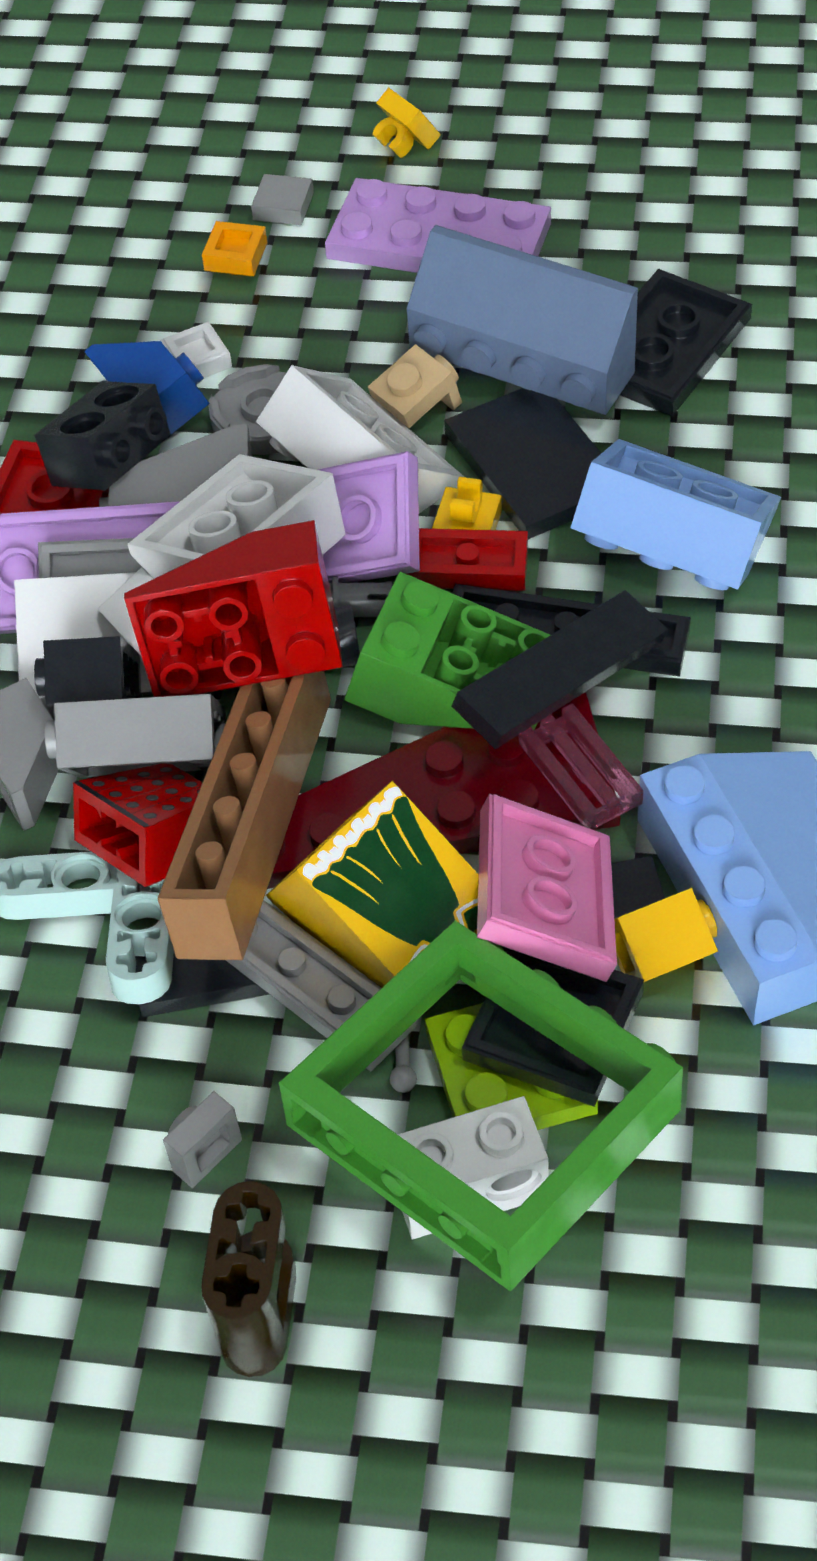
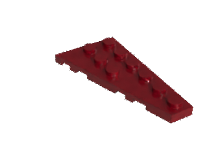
(445, 778)

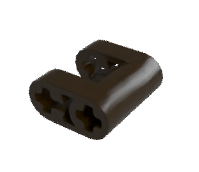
(244, 1296)

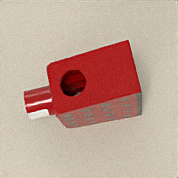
(135, 818)

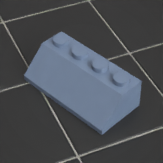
(524, 319)

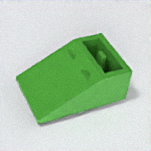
(428, 650)

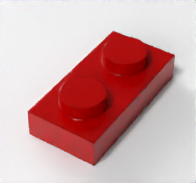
(473, 558)

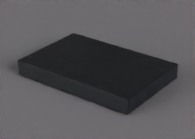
(680, 338)
(528, 454)

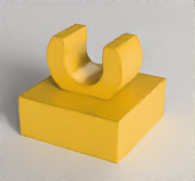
(405, 122)
(468, 507)

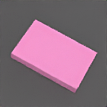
(546, 888)

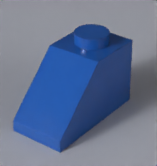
(154, 364)

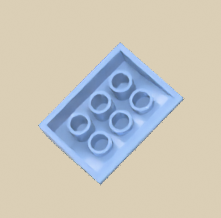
(748, 848)

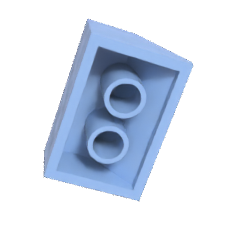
(674, 514)

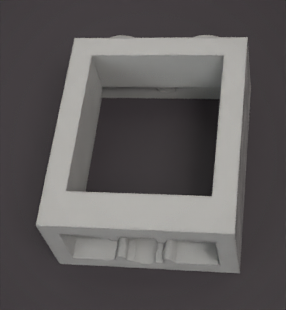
(134, 733)

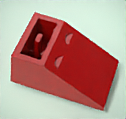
(238, 615)

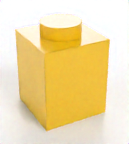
(665, 936)

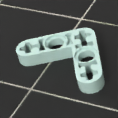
(26, 896)

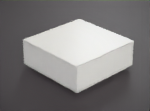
(201, 347)

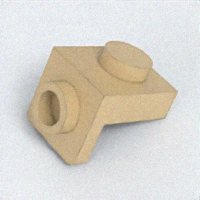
(416, 385)

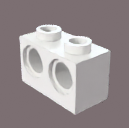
(488, 1150)

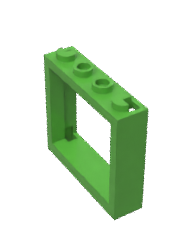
(420, 1187)

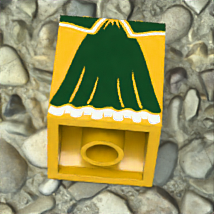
(381, 887)

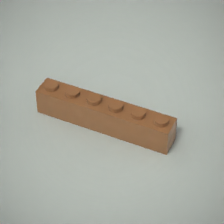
(242, 817)

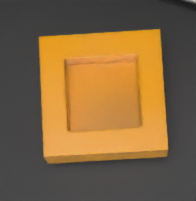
(234, 248)

